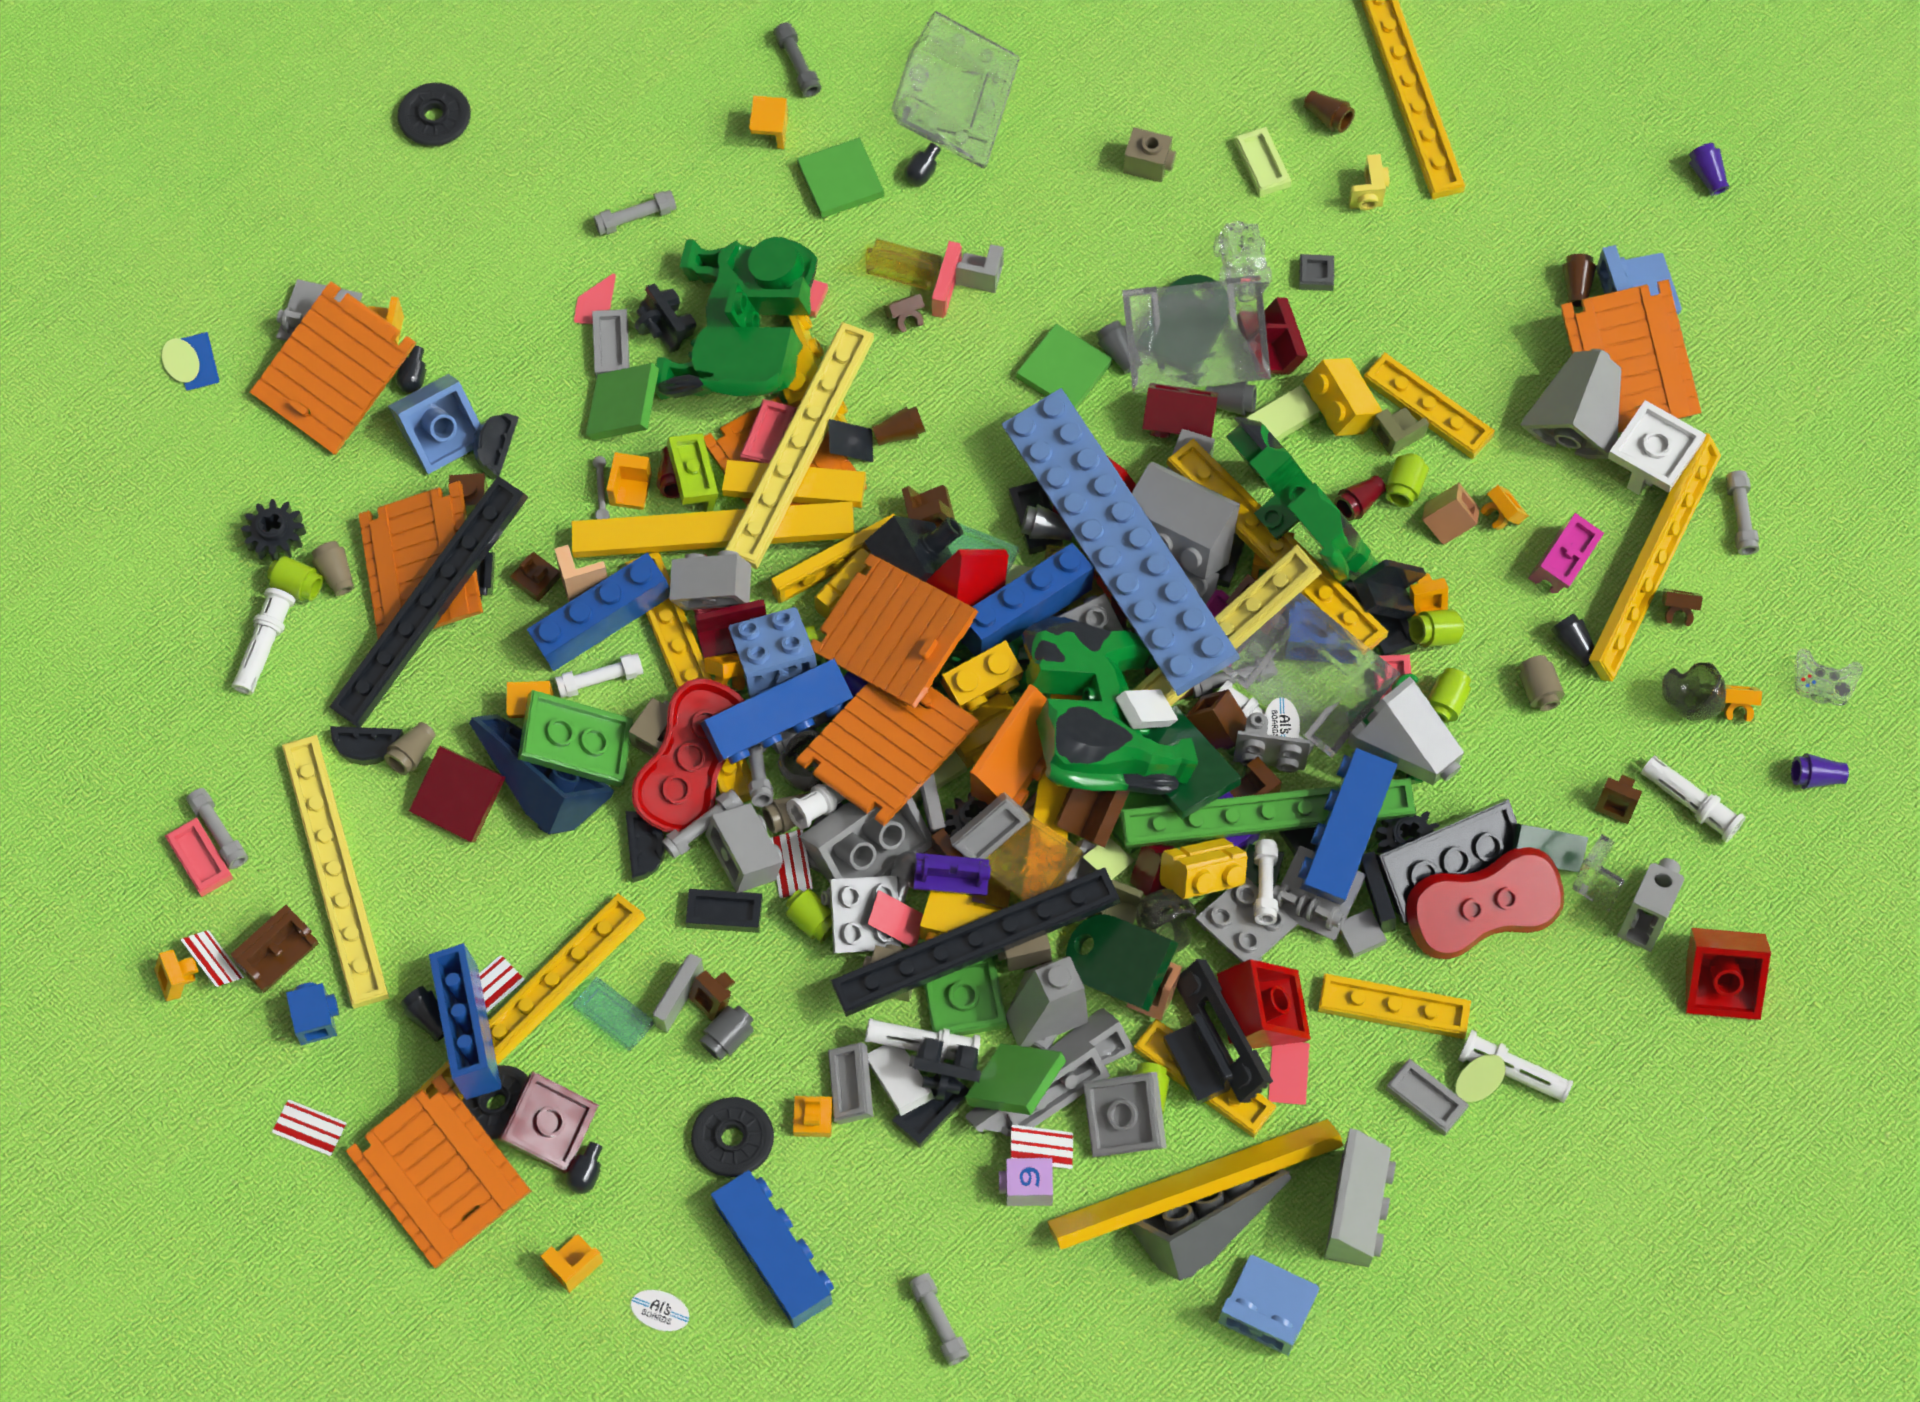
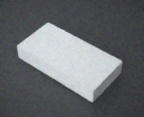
(1146, 709)
(899, 1079)

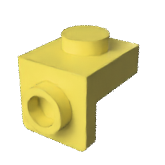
(1373, 192)

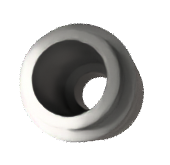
(727, 1032)

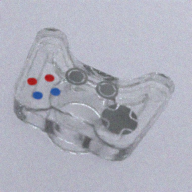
(1823, 682)

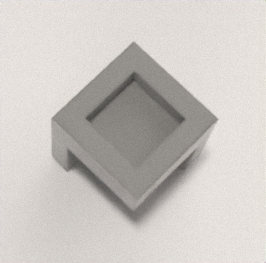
(981, 271)

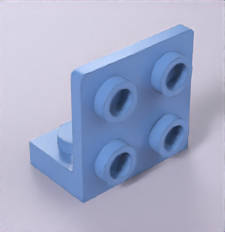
(1620, 274)
(772, 649)
(1269, 1304)

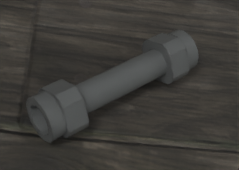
(788, 39)

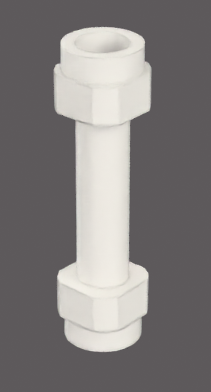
(629, 666)
(1265, 906)

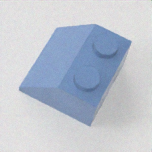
(437, 422)

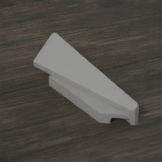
(1086, 1054)

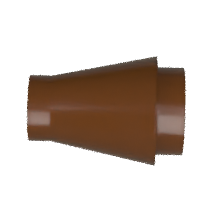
(1331, 111)
(1578, 277)
(901, 426)

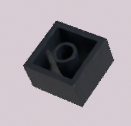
(914, 544)

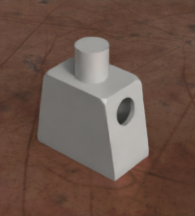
(1656, 897)

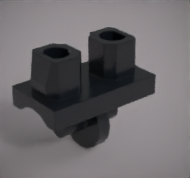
(659, 319)
(928, 1060)

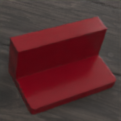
(714, 626)

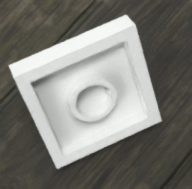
(1655, 448)

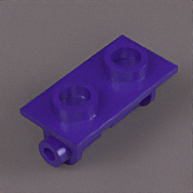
(951, 874)

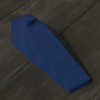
(546, 795)

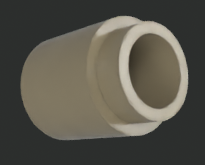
(1541, 683)

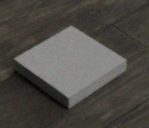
(1124, 1114)

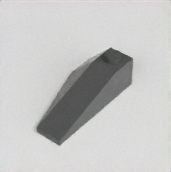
(1197, 1232)

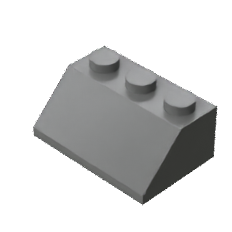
(1189, 518)
(862, 843)
(1360, 1200)

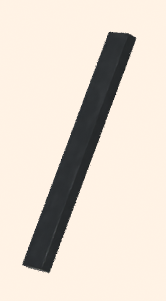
(428, 602)
(975, 941)

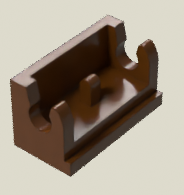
(274, 948)

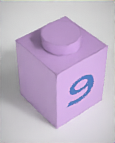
(1027, 1182)

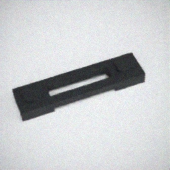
(1199, 985)

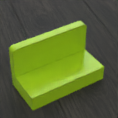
(693, 470)

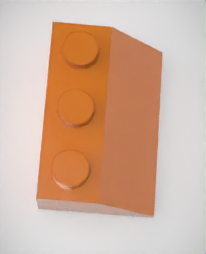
(1013, 754)

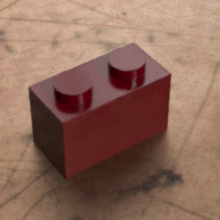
(1179, 408)

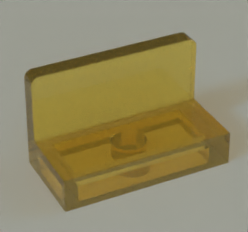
(902, 264)

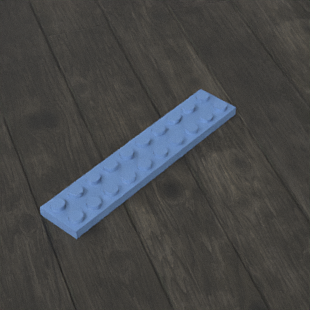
(1120, 542)

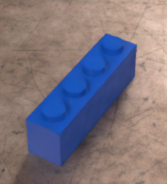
(1029, 599)
(600, 611)
(776, 711)
(1348, 825)
(465, 1021)
(772, 1248)

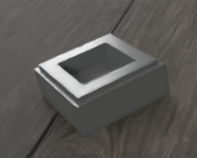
(1316, 272)

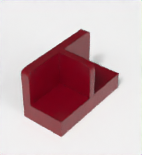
(1283, 338)

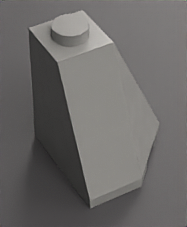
(1580, 406)
(1409, 734)
(1047, 1002)

